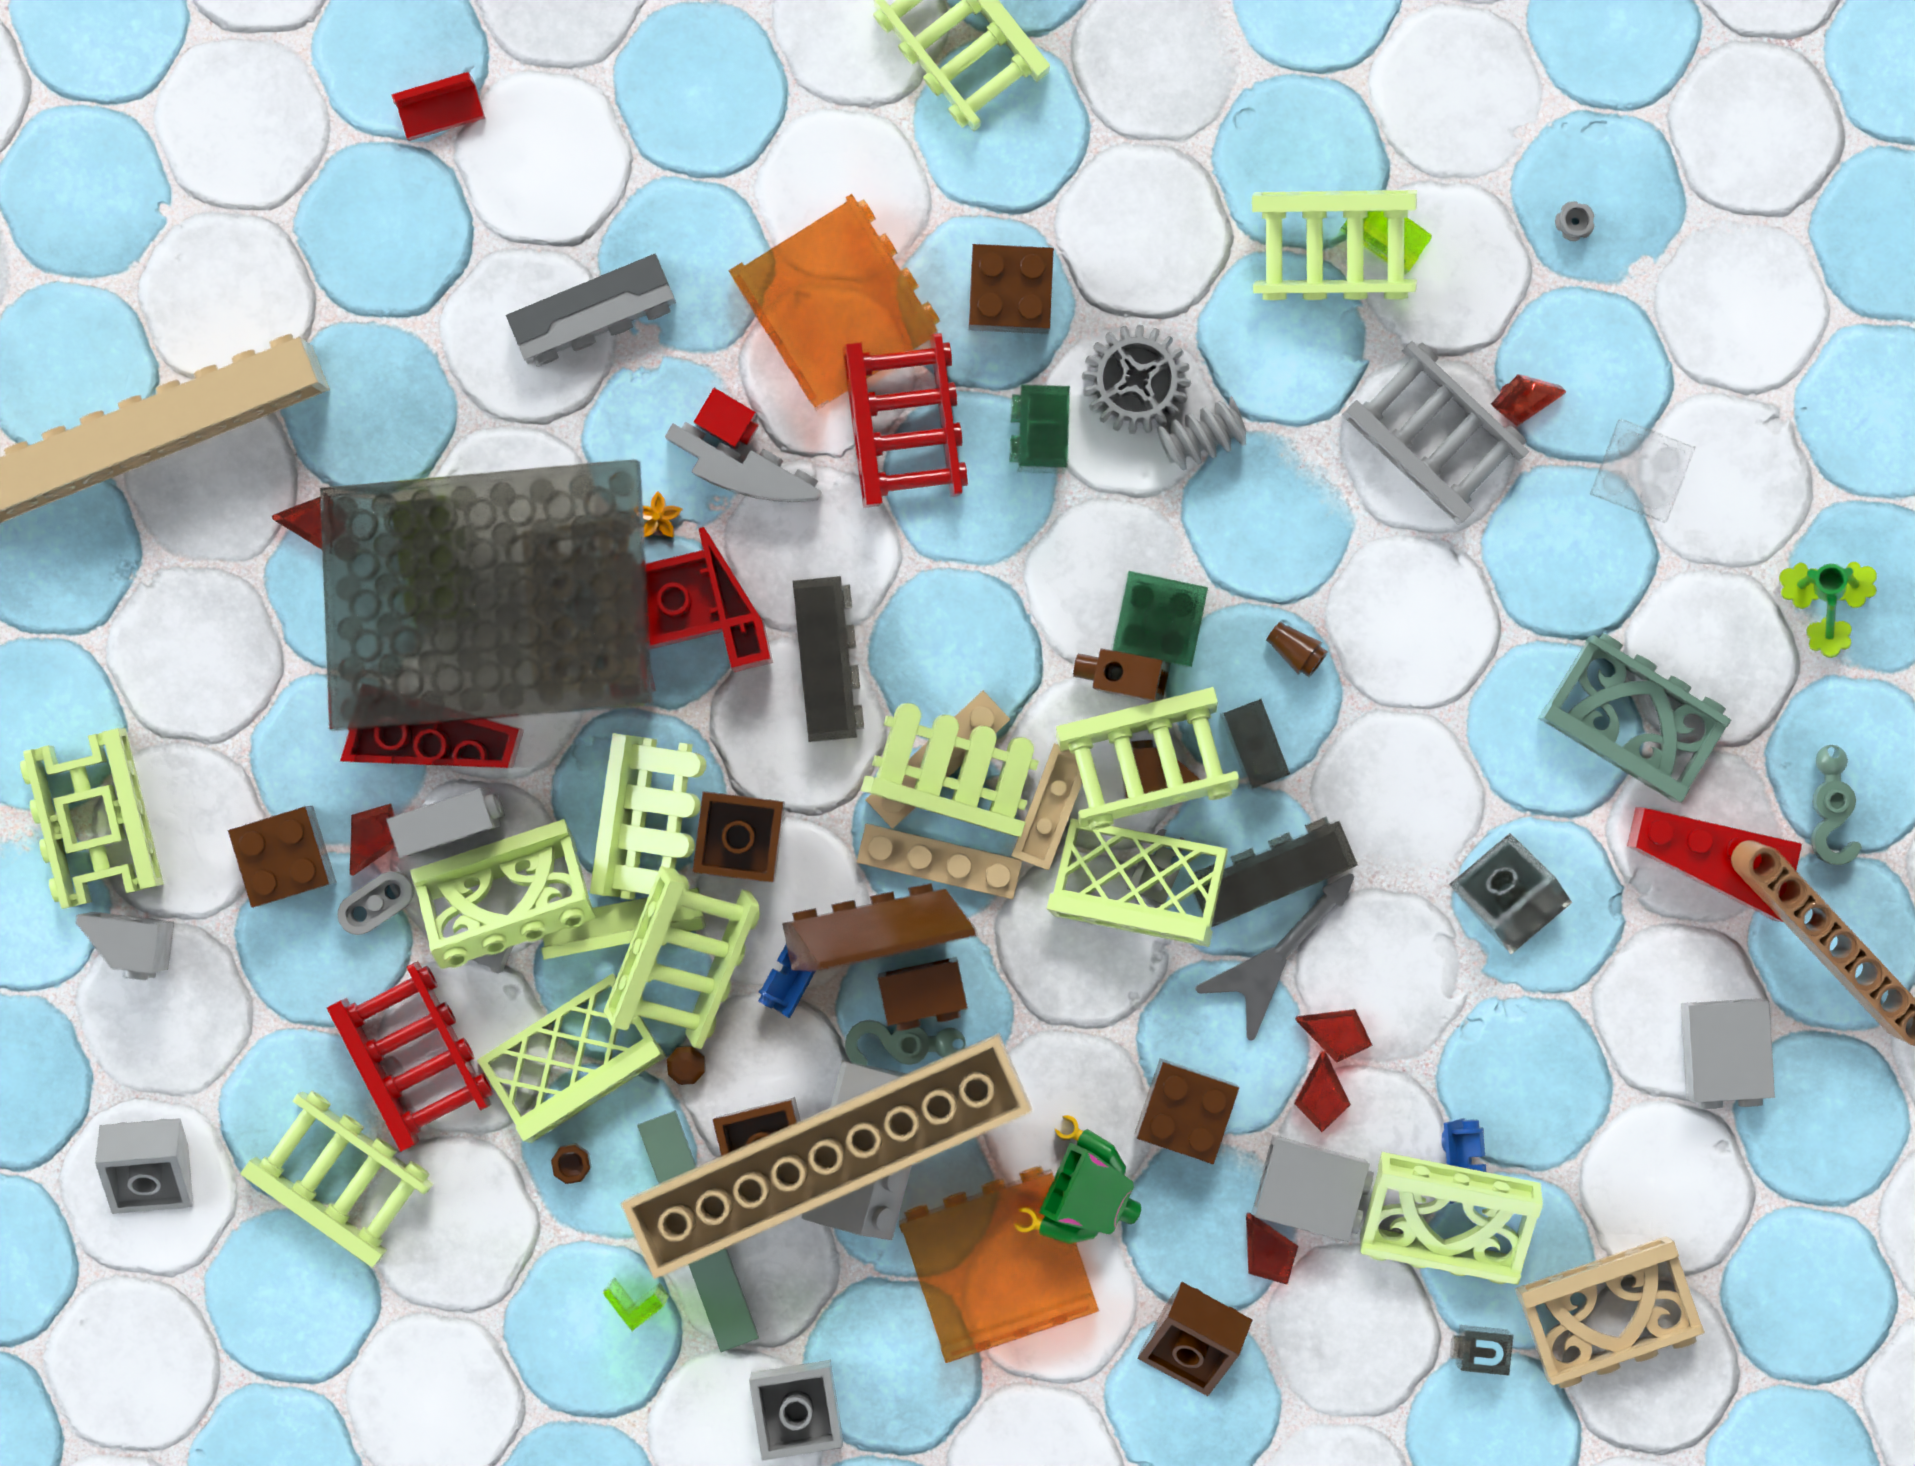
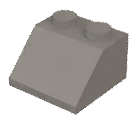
(129, 942)
(144, 1165)

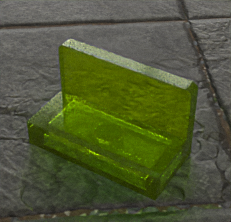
(1376, 238)
(635, 1312)

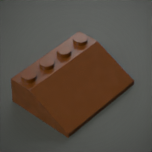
(874, 929)

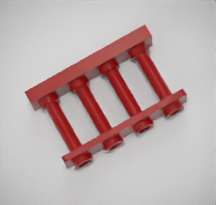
(872, 444)
(387, 1089)

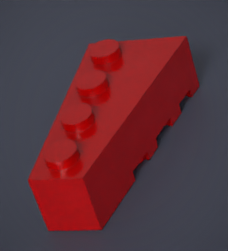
(445, 744)
(1705, 852)

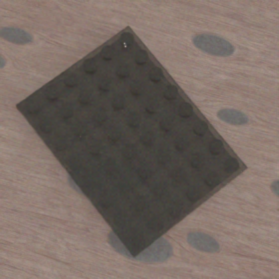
(485, 596)

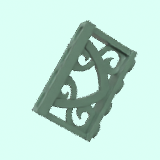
(1657, 769)

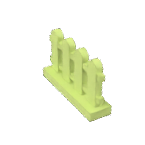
(934, 765)
(624, 813)

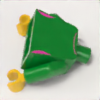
(1087, 1191)

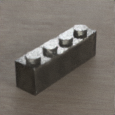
(826, 660)
(1279, 870)

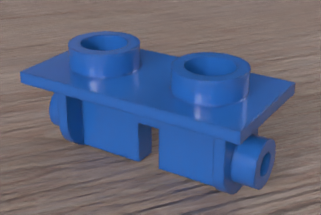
(784, 987)
(1461, 1142)

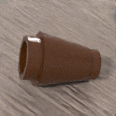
(1297, 649)

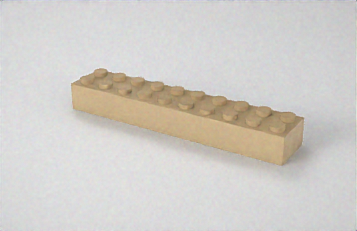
(158, 425)
(826, 1156)

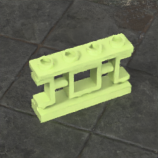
(126, 810)

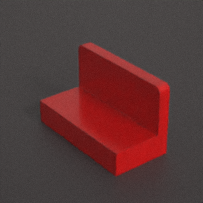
(439, 106)

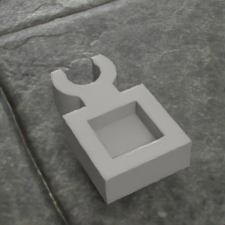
(1144, 873)

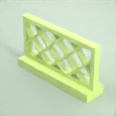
(1130, 916)
(579, 1093)

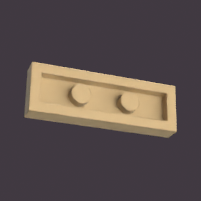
(1049, 809)

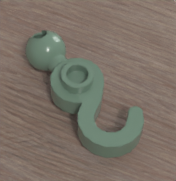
(1834, 803)
(906, 1045)

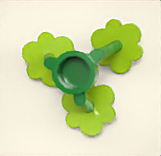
(1830, 585)

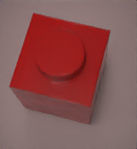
(727, 419)

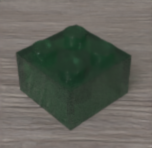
(1042, 429)
(1159, 618)

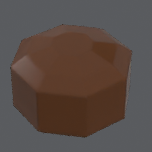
(686, 1065)
(571, 1163)

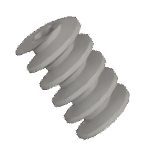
(1203, 434)

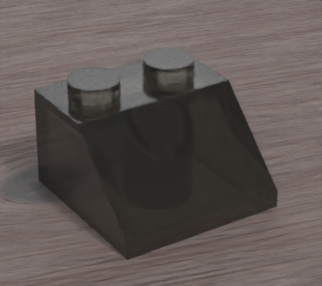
(1511, 893)

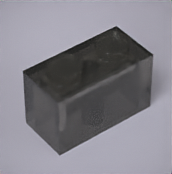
(1255, 744)

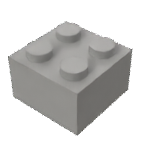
(796, 1410)

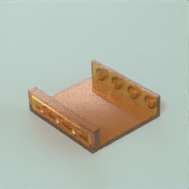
(833, 290)
(988, 1277)

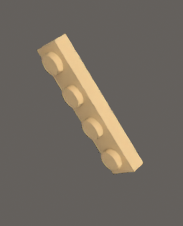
(979, 712)
(939, 861)

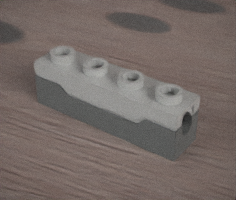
(590, 310)

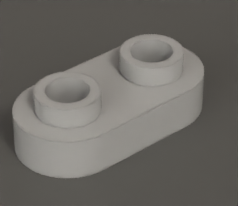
(376, 902)

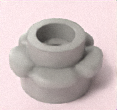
(1582, 213)

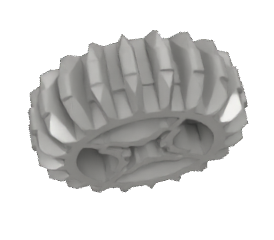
(1126, 362)

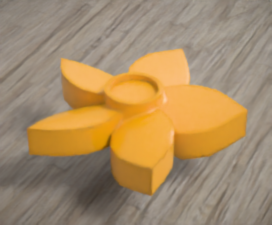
(659, 516)

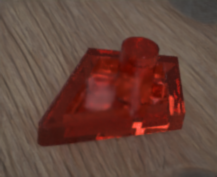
(1525, 398)
(303, 521)
(370, 837)
(1336, 1032)
(1322, 1094)
(1268, 1251)

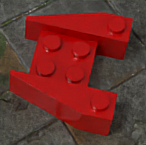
(699, 598)

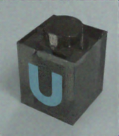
(1482, 1349)

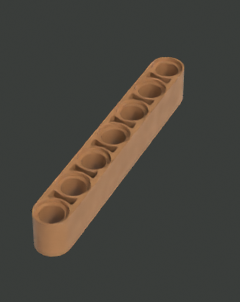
(1820, 932)

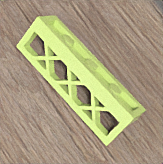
(613, 927)

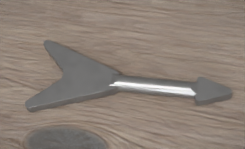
(1260, 974)

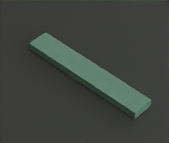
(714, 1273)

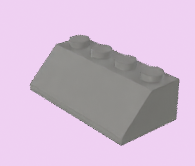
(876, 1206)

